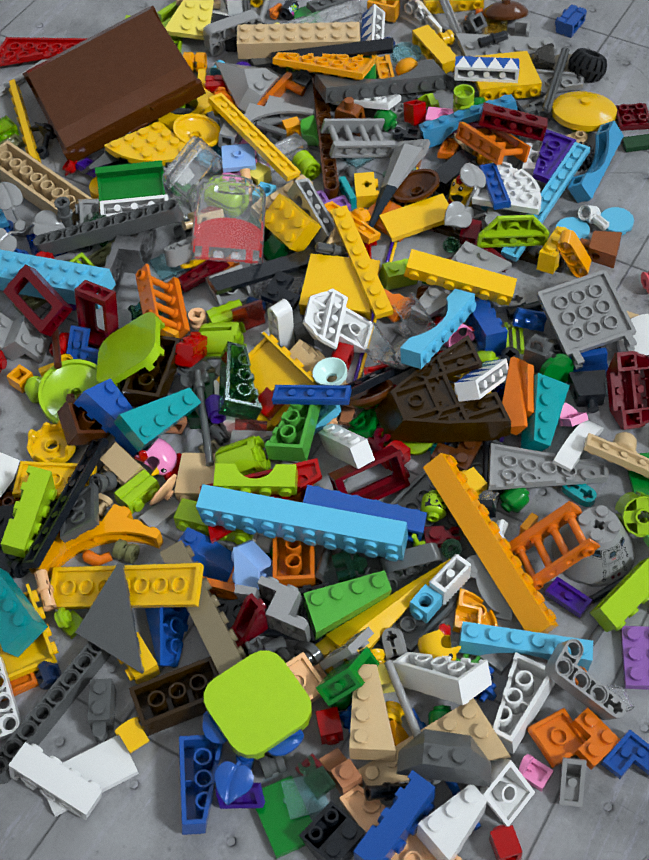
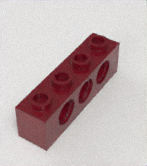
(513, 121)

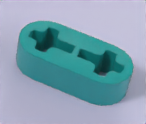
(578, 492)

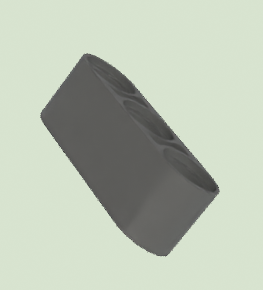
(415, 561)

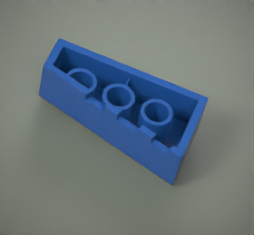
(487, 328)
(104, 404)
(198, 766)
(398, 821)

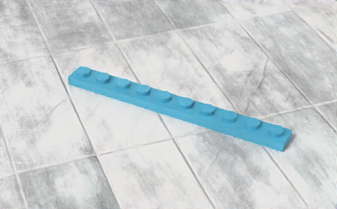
(554, 190)

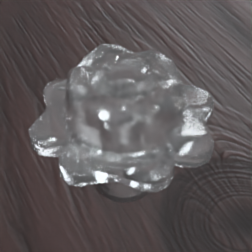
(488, 495)

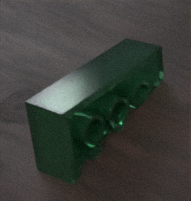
(236, 386)

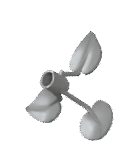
(462, 215)
(45, 220)

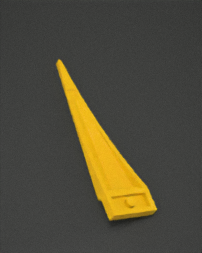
(377, 617)

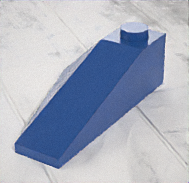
(214, 556)
(167, 632)

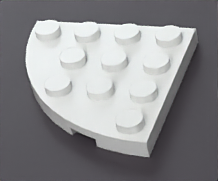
(521, 189)

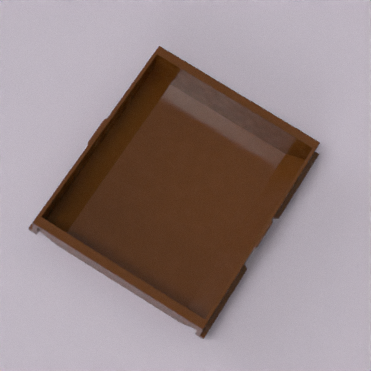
(113, 84)

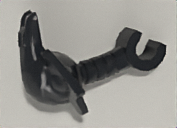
(48, 132)

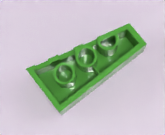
(294, 433)
(343, 601)

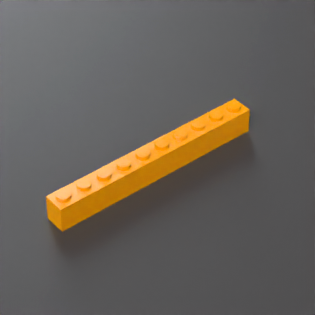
(490, 546)

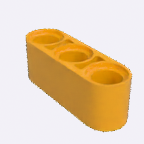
(574, 253)

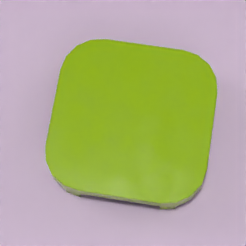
(130, 349)
(257, 704)

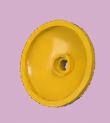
(196, 125)

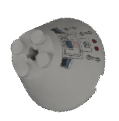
(615, 551)

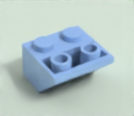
(250, 564)

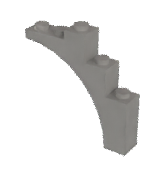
(271, 114)

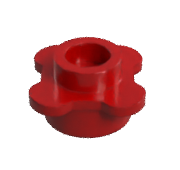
(69, 167)

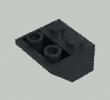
(332, 834)

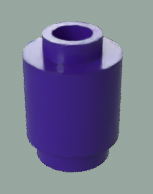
(212, 409)

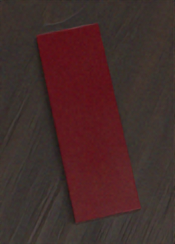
(197, 275)

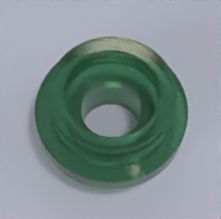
(451, 244)
(457, 548)

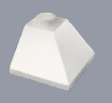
(351, 325)
(507, 791)

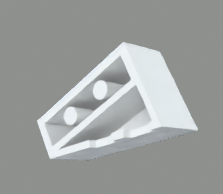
(452, 823)

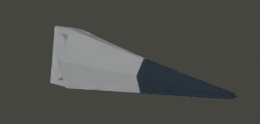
(402, 162)

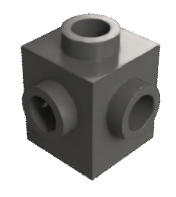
(474, 23)

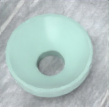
(330, 367)

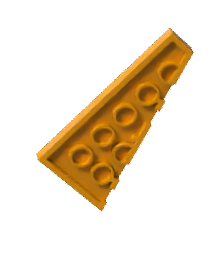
(328, 64)

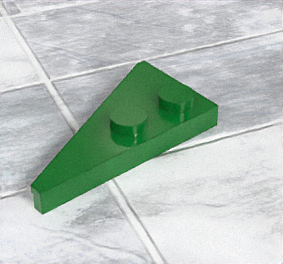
(365, 423)

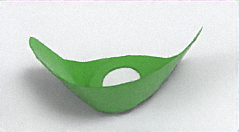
(309, 130)

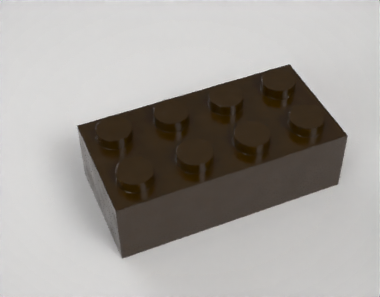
(150, 386)
(173, 696)

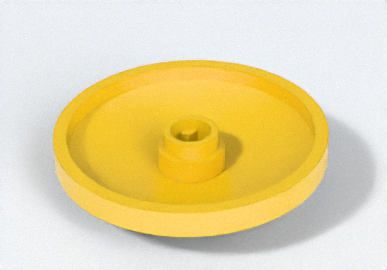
(583, 110)

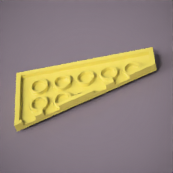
(191, 19)

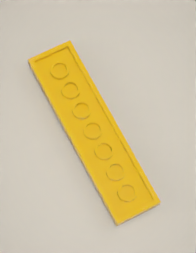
(148, 585)

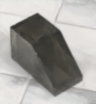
(544, 57)

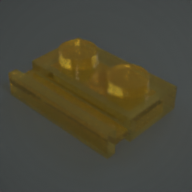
(495, 26)

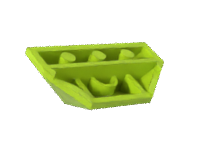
(513, 231)

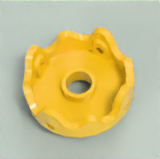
(40, 441)

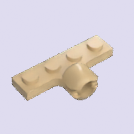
(620, 451)

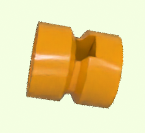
(199, 57)

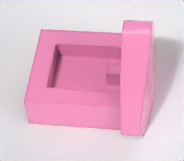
(570, 416)
(535, 772)

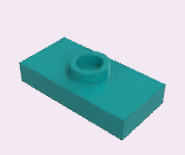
(348, 191)

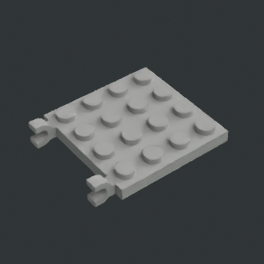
(587, 315)

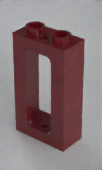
(60, 307)
(86, 313)
(382, 487)

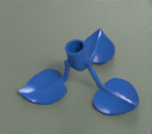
(236, 780)

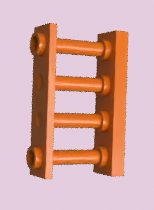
(490, 144)
(172, 296)
(550, 526)

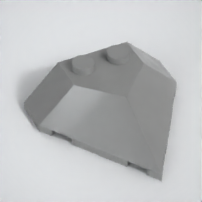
(247, 83)

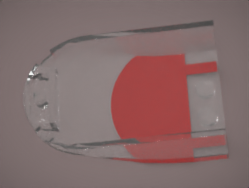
(229, 220)

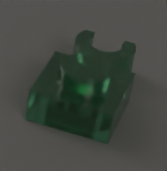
(317, 780)

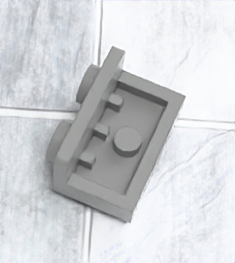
(86, 208)

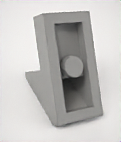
(572, 782)

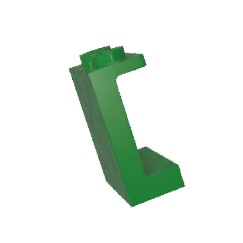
(345, 677)

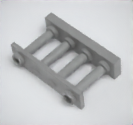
(354, 148)

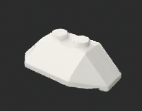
(325, 317)

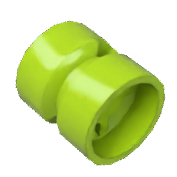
(463, 97)
(307, 164)

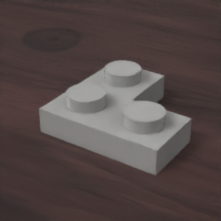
(348, 650)

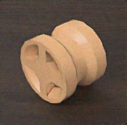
(197, 318)

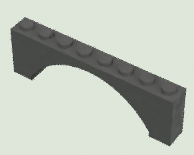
(424, 77)

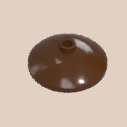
(505, 10)
(417, 186)
(372, 396)

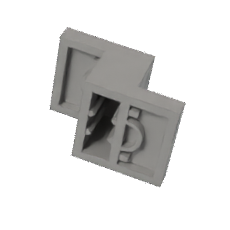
(22, 338)
(284, 608)

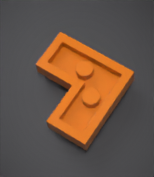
(599, 738)

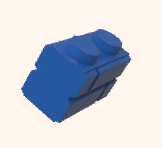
(570, 20)

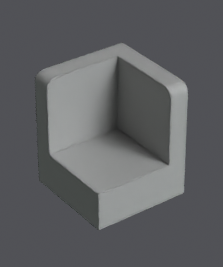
(522, 27)

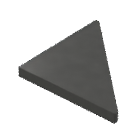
(112, 621)

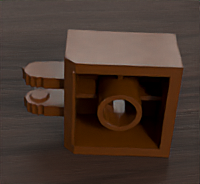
(77, 425)

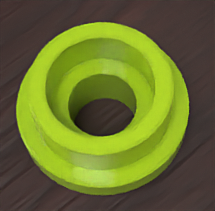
(63, 618)

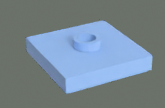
(238, 157)

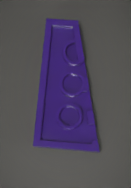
(553, 151)

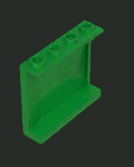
(130, 180)

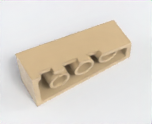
(370, 725)

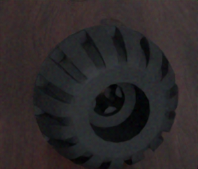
(588, 64)

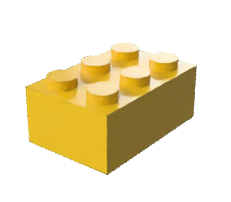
(290, 223)

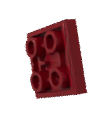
(632, 116)

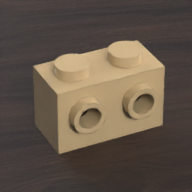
(121, 463)

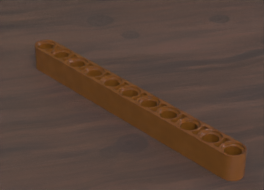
(328, 164)

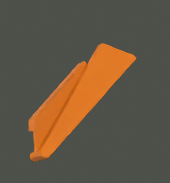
(519, 394)

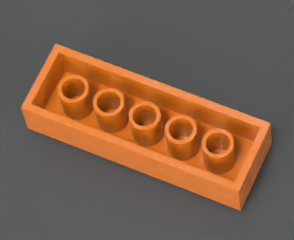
(294, 560)

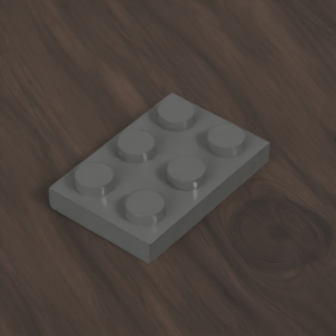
(83, 515)

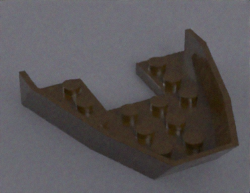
(428, 410)

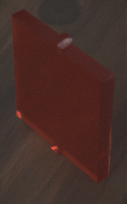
(250, 314)
(252, 425)

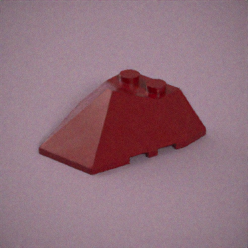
(629, 389)

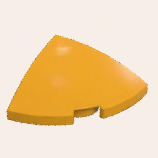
(470, 609)

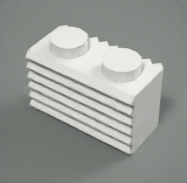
(451, 577)

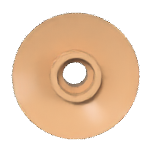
(165, 491)

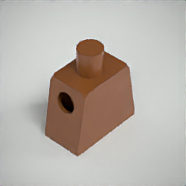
(349, 110)
(603, 247)

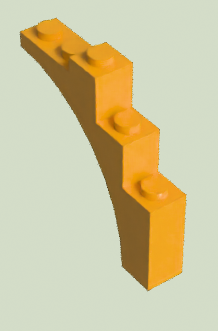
(114, 526)

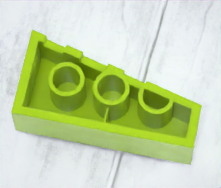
(29, 512)

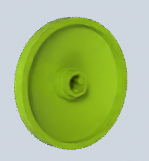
(71, 378)

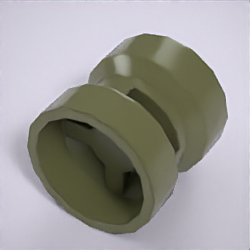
(126, 551)

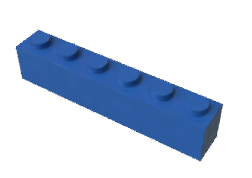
(354, 503)

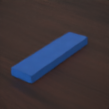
(495, 187)
(312, 394)

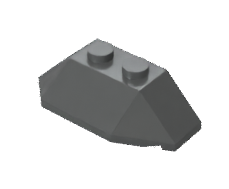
(445, 758)

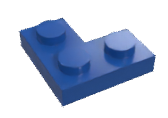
(78, 344)
(628, 751)

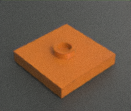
(556, 737)

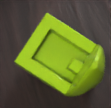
(430, 100)

